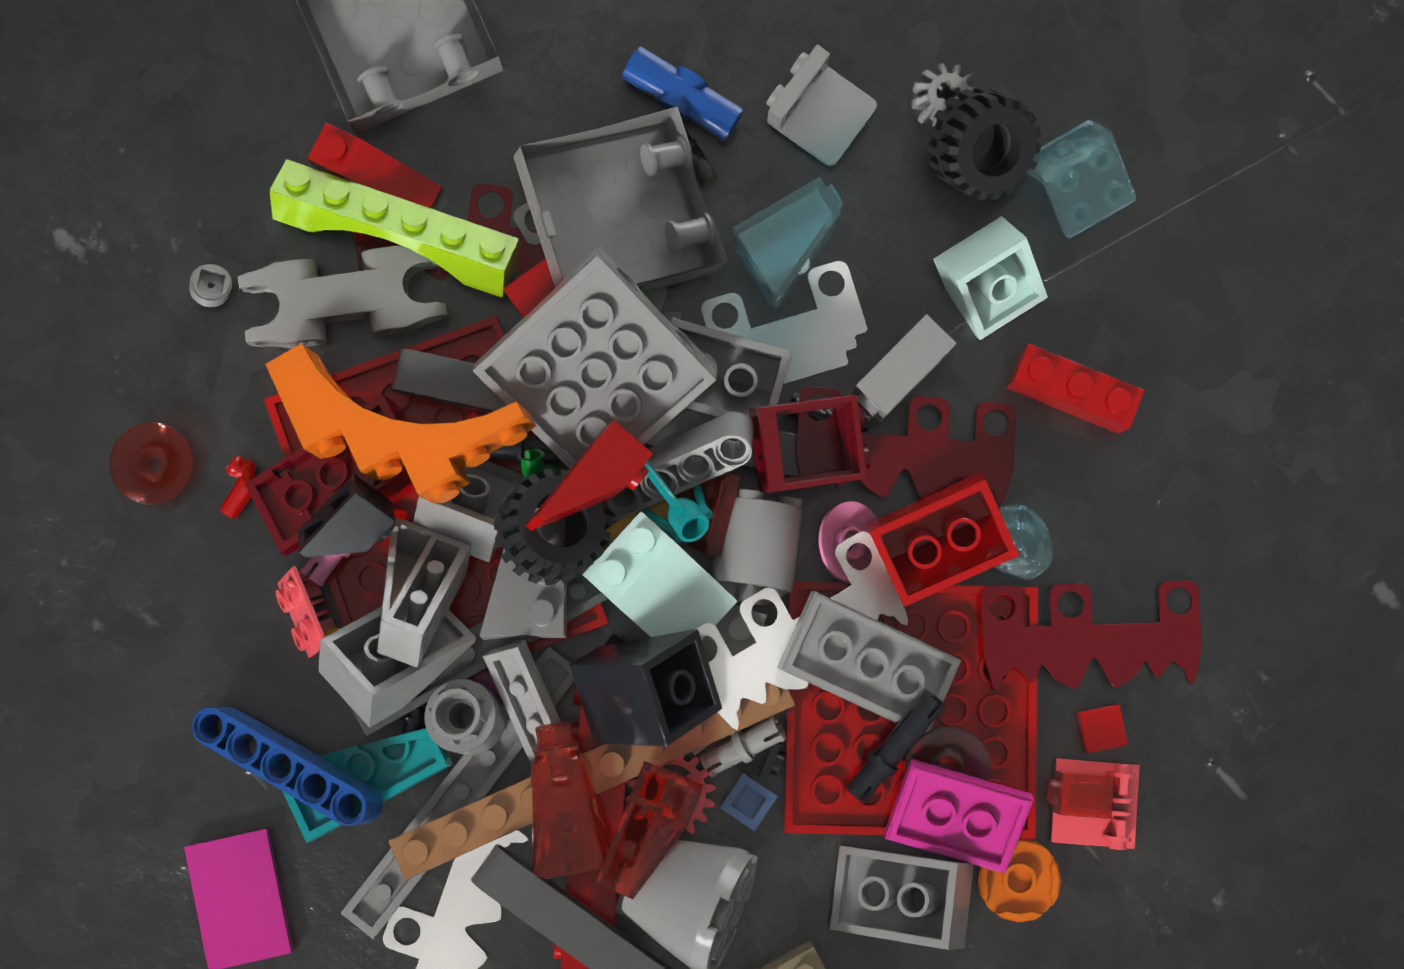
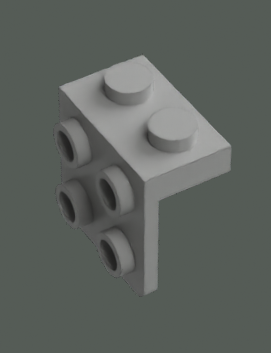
(819, 108)

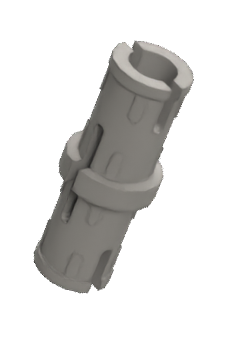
(742, 746)

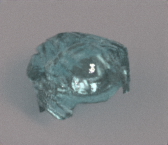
(1031, 541)

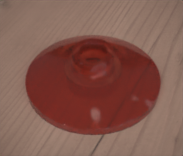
(132, 459)

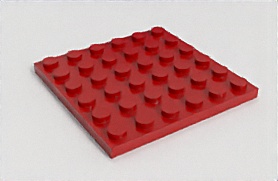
(832, 736)

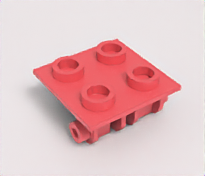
(294, 597)
(1112, 833)

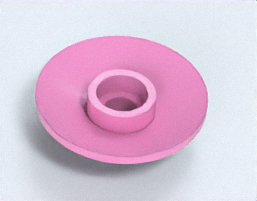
(839, 525)

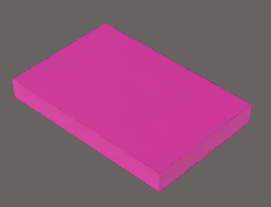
(958, 816)
(238, 899)

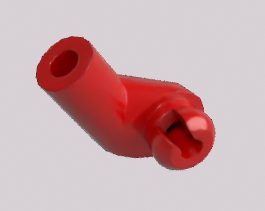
(239, 496)

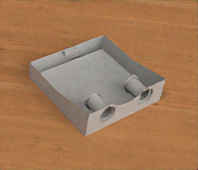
(398, 53)
(627, 192)
(595, 358)

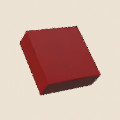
(1102, 728)

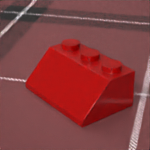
(942, 539)

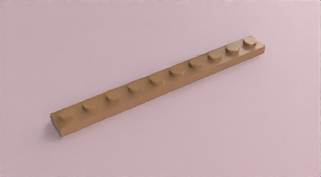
(512, 806)

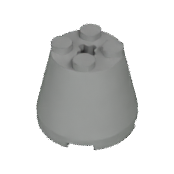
(694, 901)

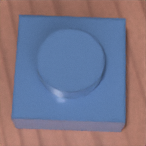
(748, 801)

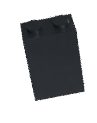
(646, 689)

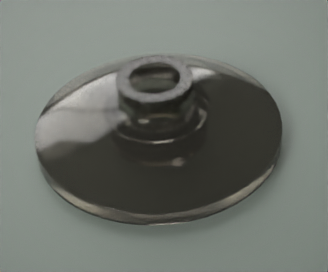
(966, 749)

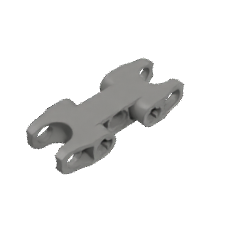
(313, 301)

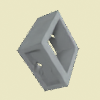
(902, 369)

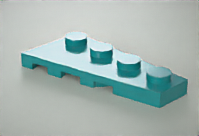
(386, 764)

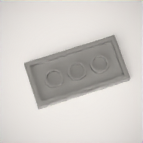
(864, 659)

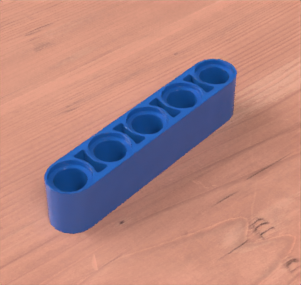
(305, 765)

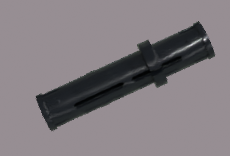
(902, 738)

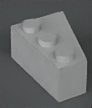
(419, 589)

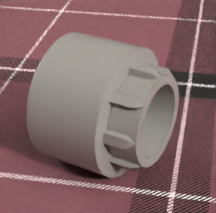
(443, 713)

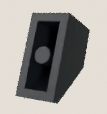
(348, 521)

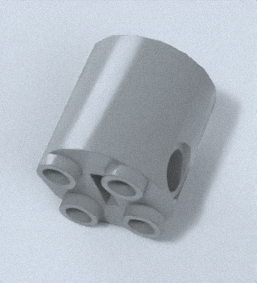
(759, 546)

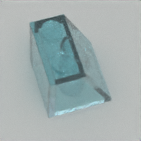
(787, 239)

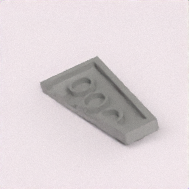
(525, 608)

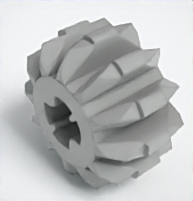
(933, 86)

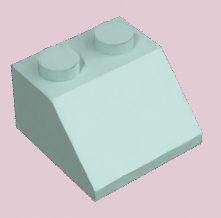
(991, 277)

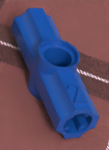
(684, 90)

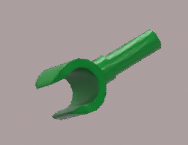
(535, 462)

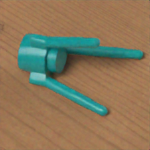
(685, 518)

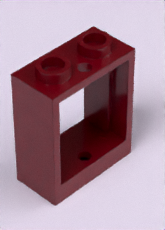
(768, 451)

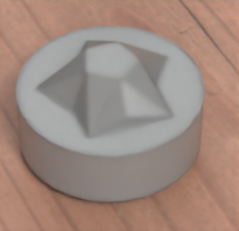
(210, 285)

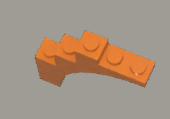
(381, 446)

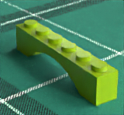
(327, 202)

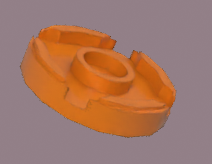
(1026, 887)

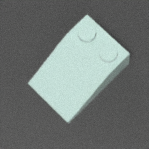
(658, 582)

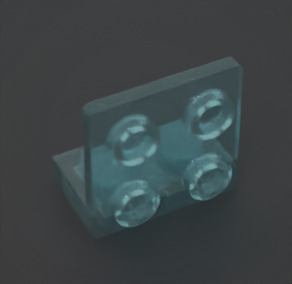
(1083, 177)

